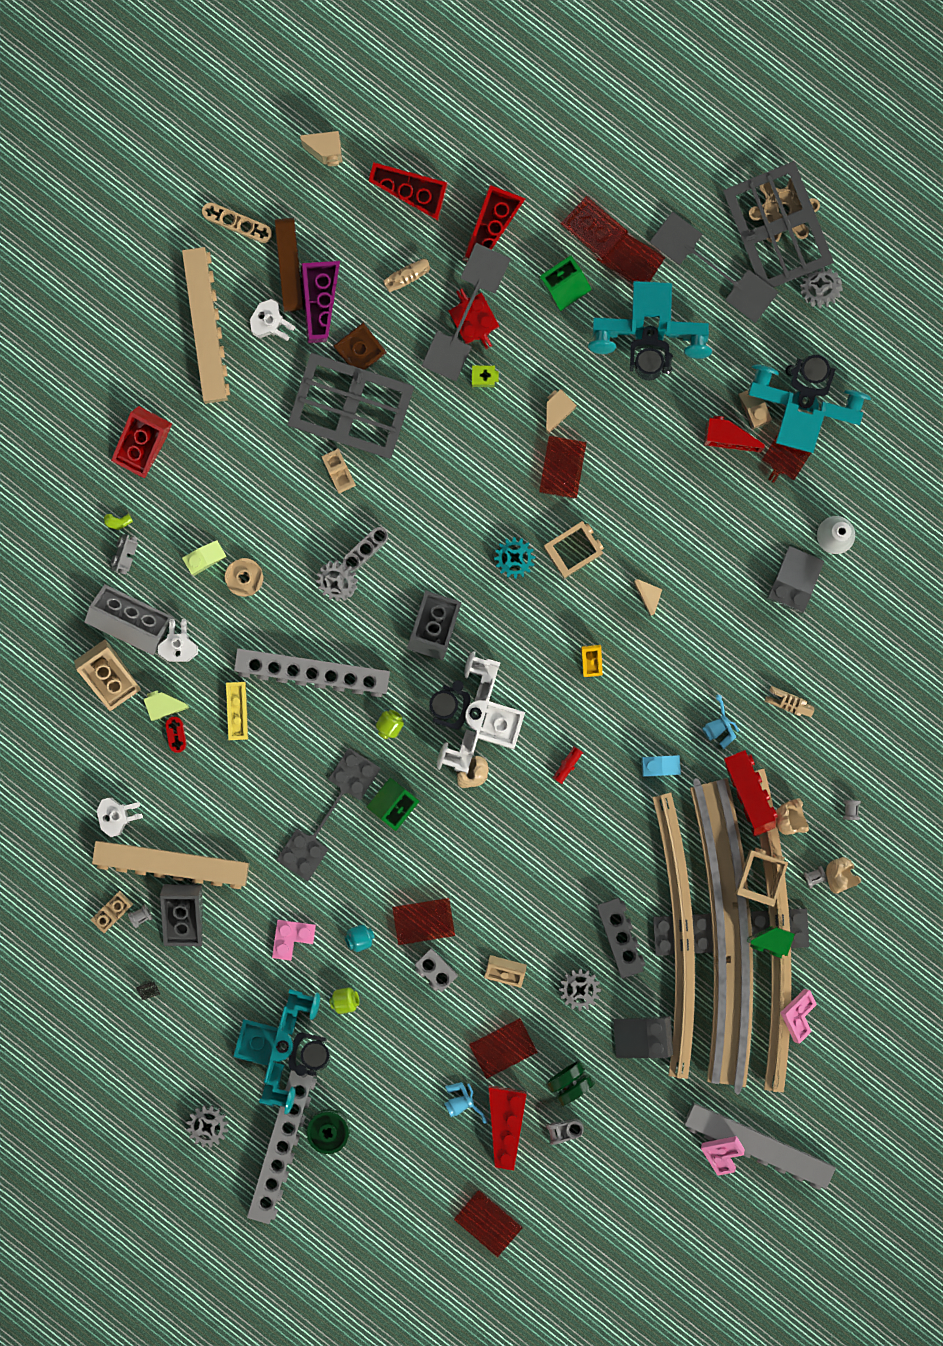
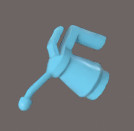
(717, 727)
(458, 1105)

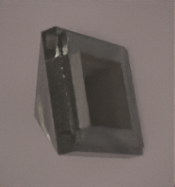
(148, 989)

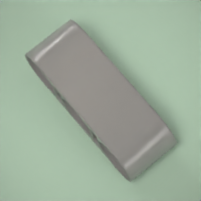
(369, 540)

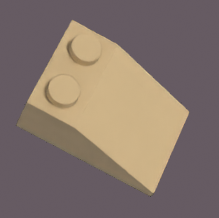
(107, 675)

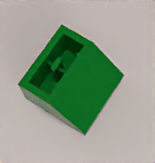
(565, 283)
(393, 804)
(773, 939)

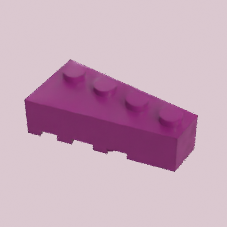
(319, 288)

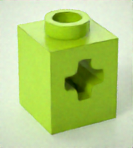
(478, 381)

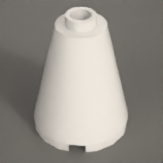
(829, 537)

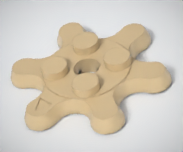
(771, 208)

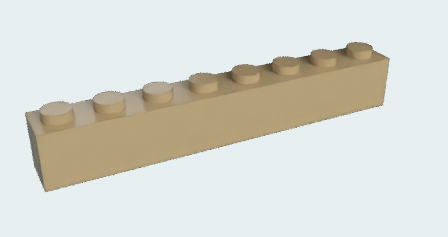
(204, 323)
(170, 863)

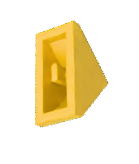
(591, 660)

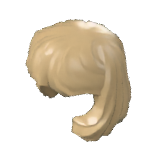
(476, 774)
(791, 818)
(840, 876)

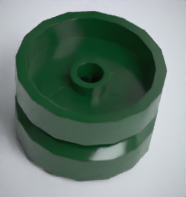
(570, 1083)
(324, 1142)

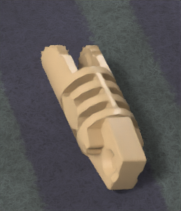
(407, 275)
(790, 702)

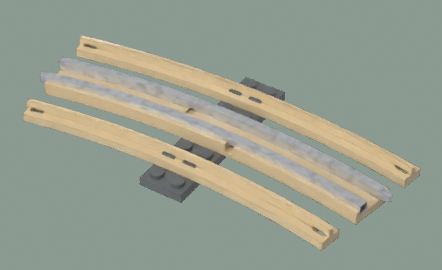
(725, 936)

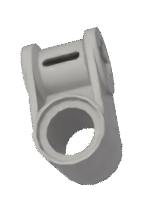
(563, 1131)

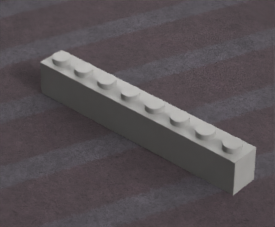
(760, 1146)

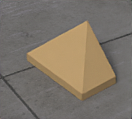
(649, 595)

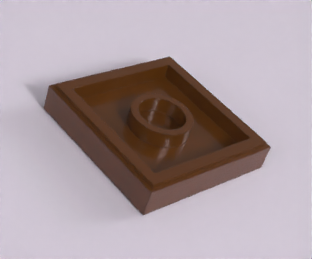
(360, 348)

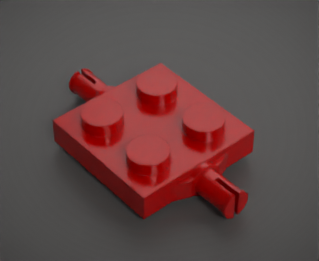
(479, 319)

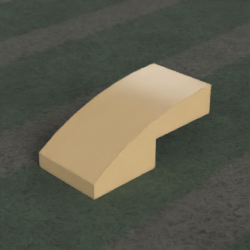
(338, 471)

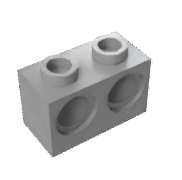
(440, 966)

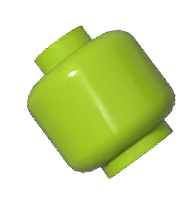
(389, 724)
(344, 1000)

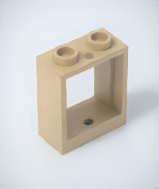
(556, 559)
(756, 896)

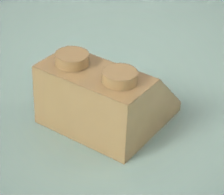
(324, 147)

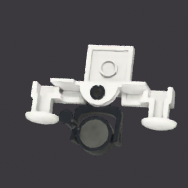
(500, 724)

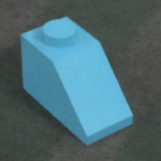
(660, 765)

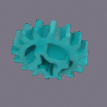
(523, 566)

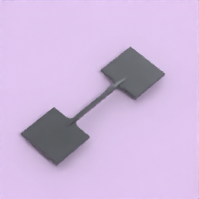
(484, 271)
(749, 294)
(303, 851)

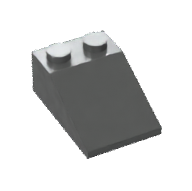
(795, 580)
(434, 625)
(182, 914)
(643, 1037)

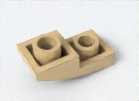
(112, 912)

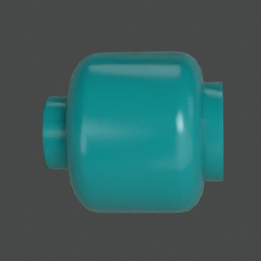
(359, 938)

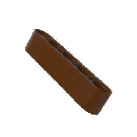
(289, 264)

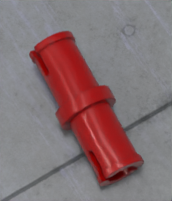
(567, 765)

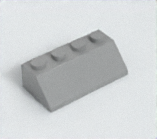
(128, 619)

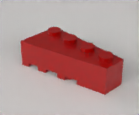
(414, 189)
(493, 218)
(750, 792)
(506, 1119)

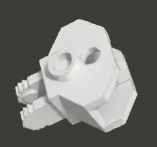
(270, 322)
(178, 642)
(117, 814)

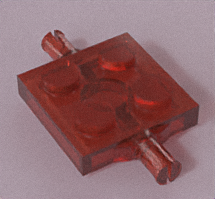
(784, 460)

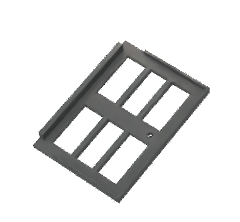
(778, 226)
(350, 407)

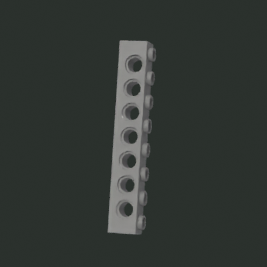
(244, 658)
(257, 1209)

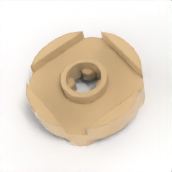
(234, 582)

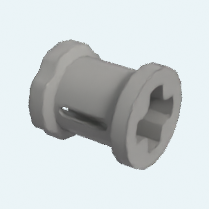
(851, 809)
(815, 877)
(140, 916)

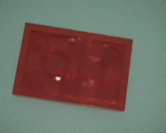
(594, 228)
(633, 260)
(562, 467)
(423, 921)
(503, 1048)
(488, 1223)

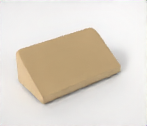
(505, 971)

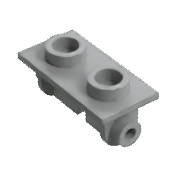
(120, 560)

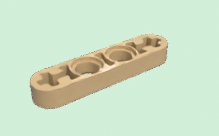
(236, 224)

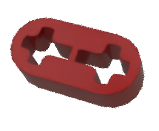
(180, 733)

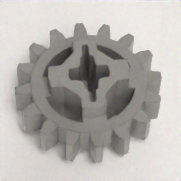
(823, 289)
(337, 580)
(573, 996)
(212, 1133)

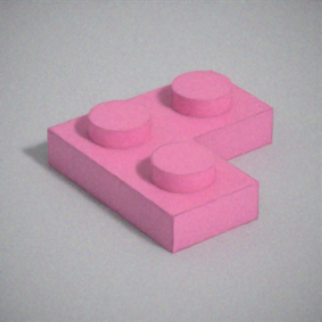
(289, 932)
(795, 1014)
(720, 1153)

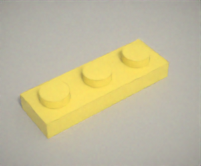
(237, 711)

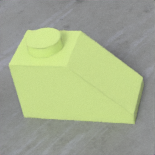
(204, 557)
(163, 705)

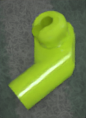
(116, 523)

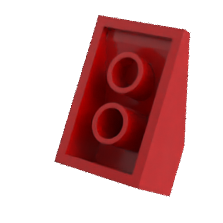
(727, 435)
(141, 441)

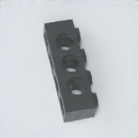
(625, 968)

